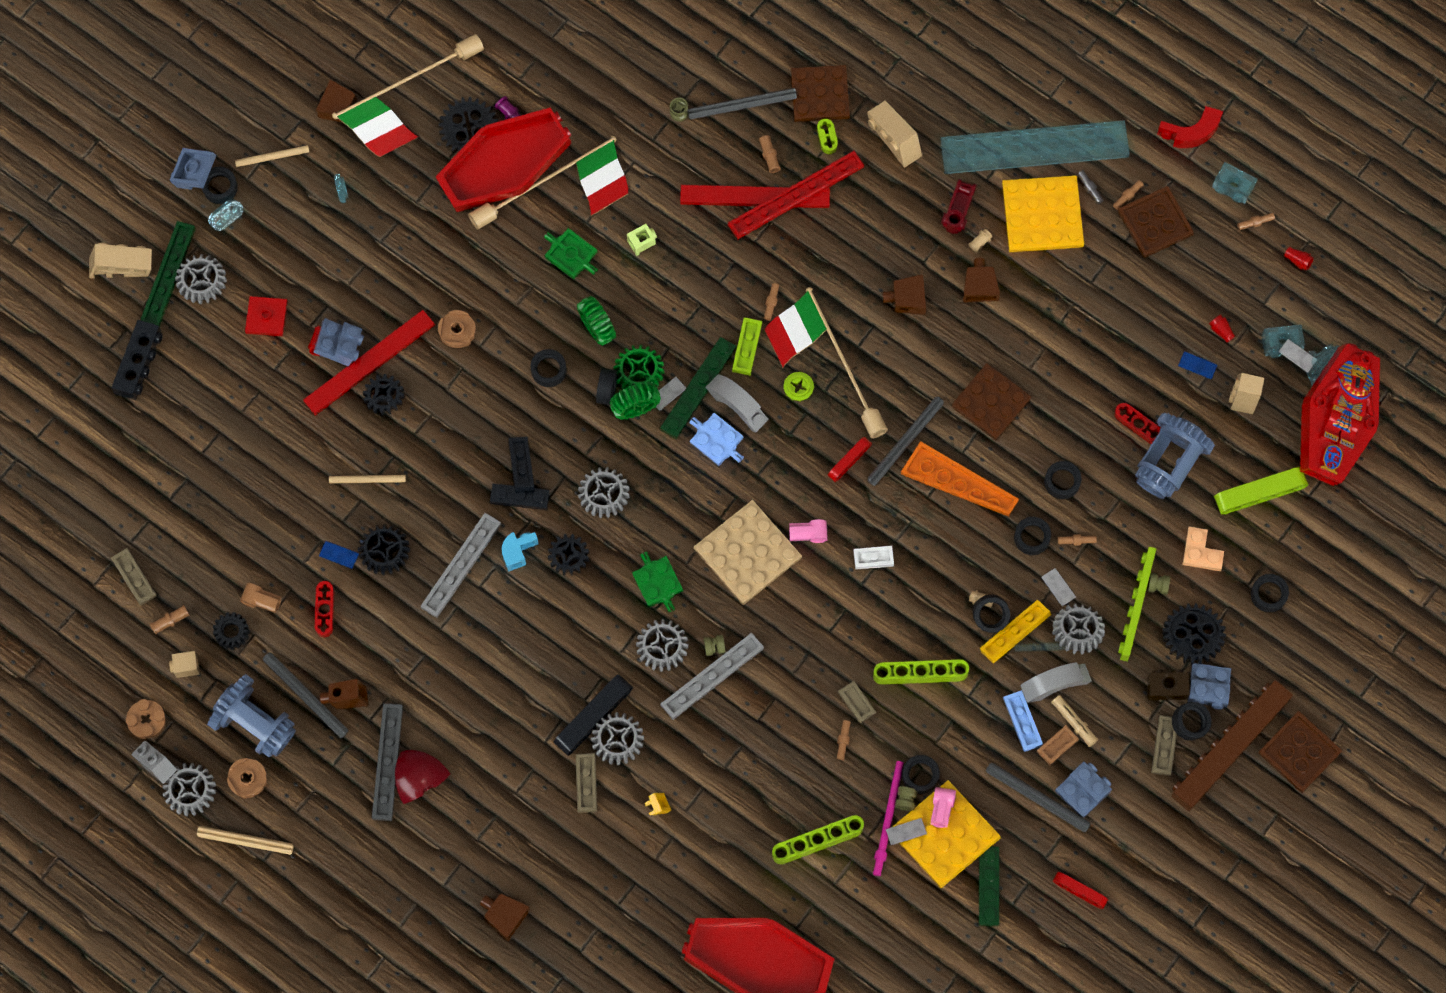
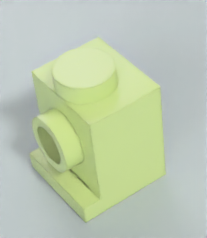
(636, 235)

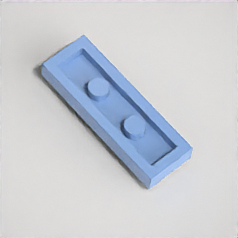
(1022, 721)

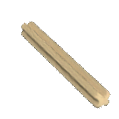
(245, 840)

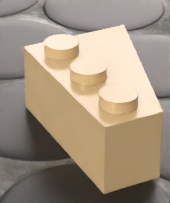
(895, 133)
(120, 260)
(1246, 393)

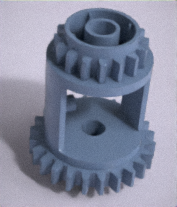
(1186, 436)
(235, 706)

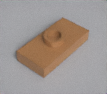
(1057, 745)

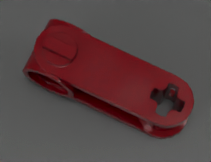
(959, 207)

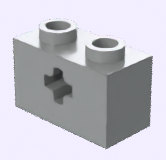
(154, 762)

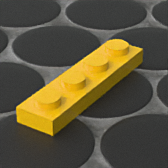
(1015, 631)

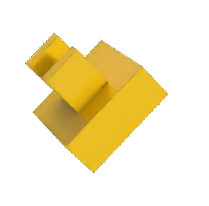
(659, 804)

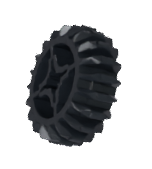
(391, 548)

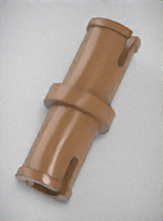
(769, 154)
(169, 619)

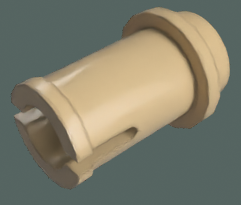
(983, 237)
(975, 595)

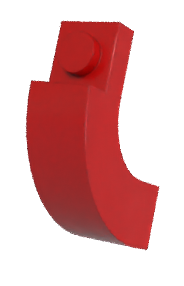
(1194, 135)

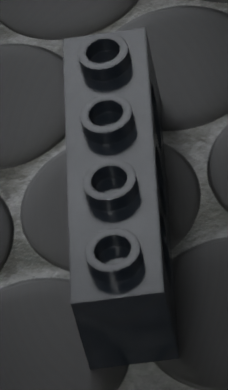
(142, 332)

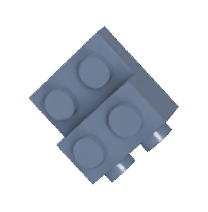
(192, 168)
(338, 342)
(1210, 685)
(1084, 789)

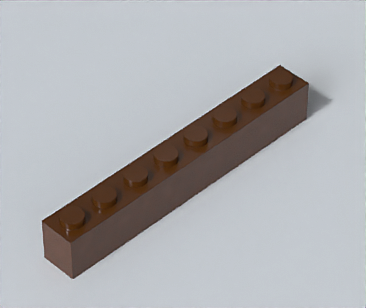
(1232, 745)

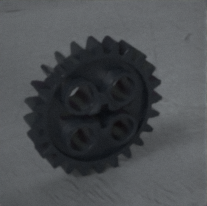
(452, 130)
(1203, 620)

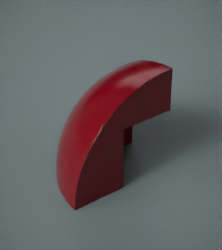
(417, 773)

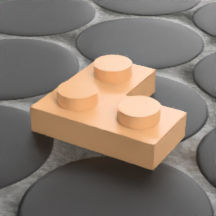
(1196, 553)

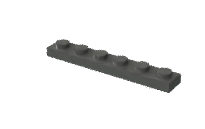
(387, 758)

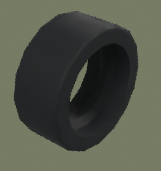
(229, 194)
(546, 354)
(606, 386)
(1063, 494)
(1035, 521)
(1272, 578)
(989, 599)
(1202, 712)
(925, 760)

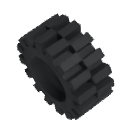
(235, 641)

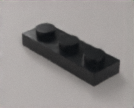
(521, 464)
(531, 499)

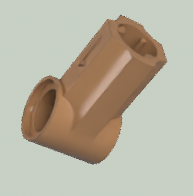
(256, 596)

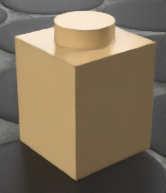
(184, 664)

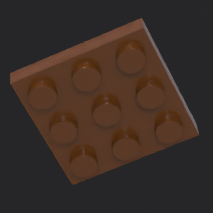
(820, 93)
(1155, 222)
(991, 402)
(1300, 752)

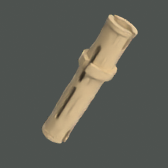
(1073, 719)

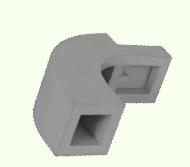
(739, 400)
(1055, 680)

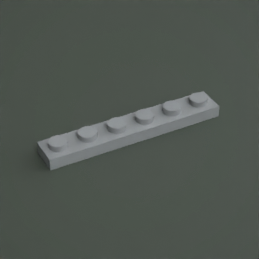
(460, 565)
(712, 676)

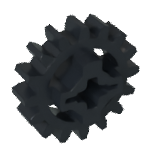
(381, 402)
(560, 552)

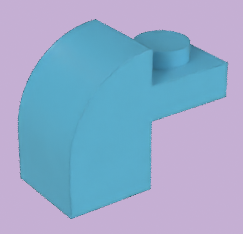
(513, 548)

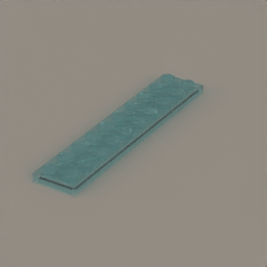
(1034, 147)

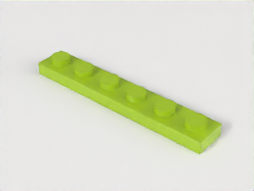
(1134, 611)

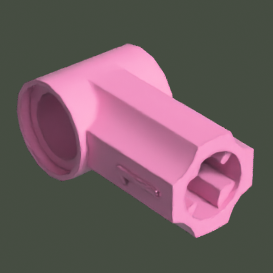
(814, 531)
(942, 801)

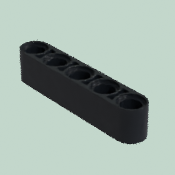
(586, 720)

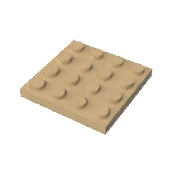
(747, 552)

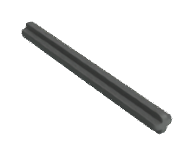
(742, 103)
(905, 440)
(309, 699)
(1038, 797)

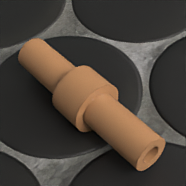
(1128, 195)
(1256, 221)
(771, 301)
(1077, 539)
(843, 740)

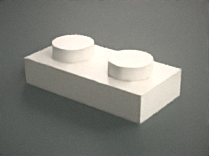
(873, 557)

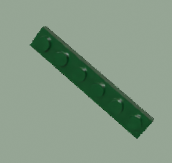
(165, 279)
(696, 389)

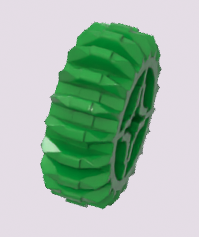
(596, 320)
(647, 357)
(635, 400)

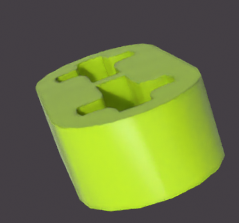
(831, 136)

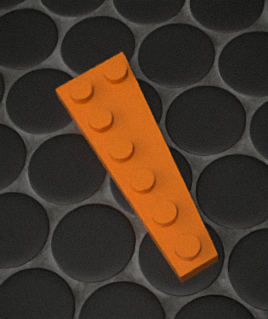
(949, 476)

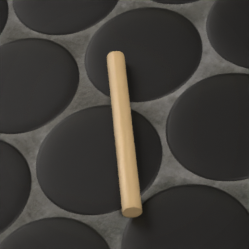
(271, 156)
(367, 479)

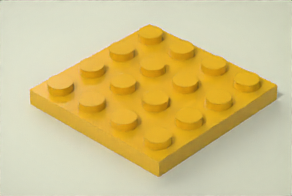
(1042, 213)
(949, 850)

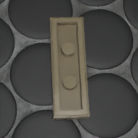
(133, 576)
(1164, 747)
(586, 783)

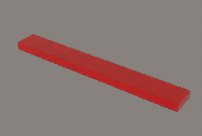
(795, 195)
(742, 196)
(369, 362)

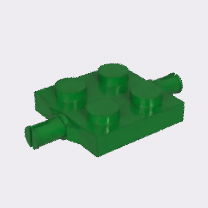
(570, 253)
(657, 581)

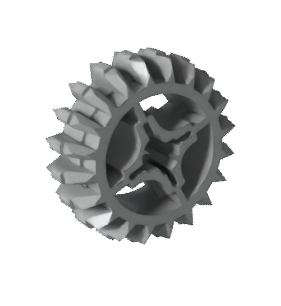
(208, 267)
(597, 496)
(1078, 639)
(669, 643)
(624, 733)
(202, 775)

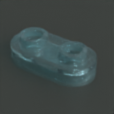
(225, 215)

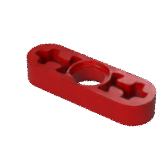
(1137, 415)
(849, 459)
(329, 622)
(1080, 890)

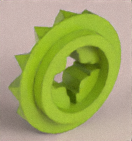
(794, 379)

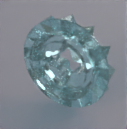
(341, 188)

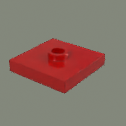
(266, 316)

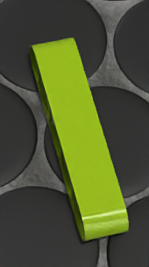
(1260, 490)
(912, 677)
(824, 832)

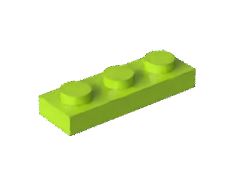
(747, 346)

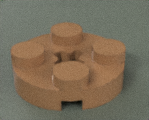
(460, 339)
(146, 730)
(248, 767)

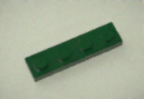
(989, 887)

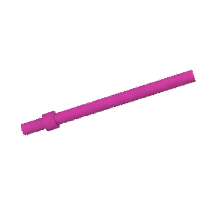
(880, 854)

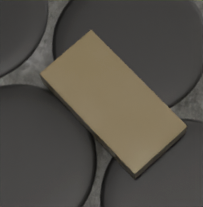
(856, 702)

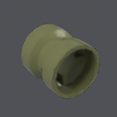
(681, 106)
(1159, 583)
(710, 643)
(905, 801)

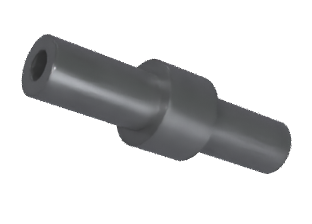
(1090, 187)

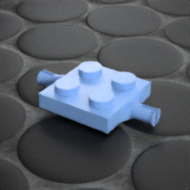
(716, 439)

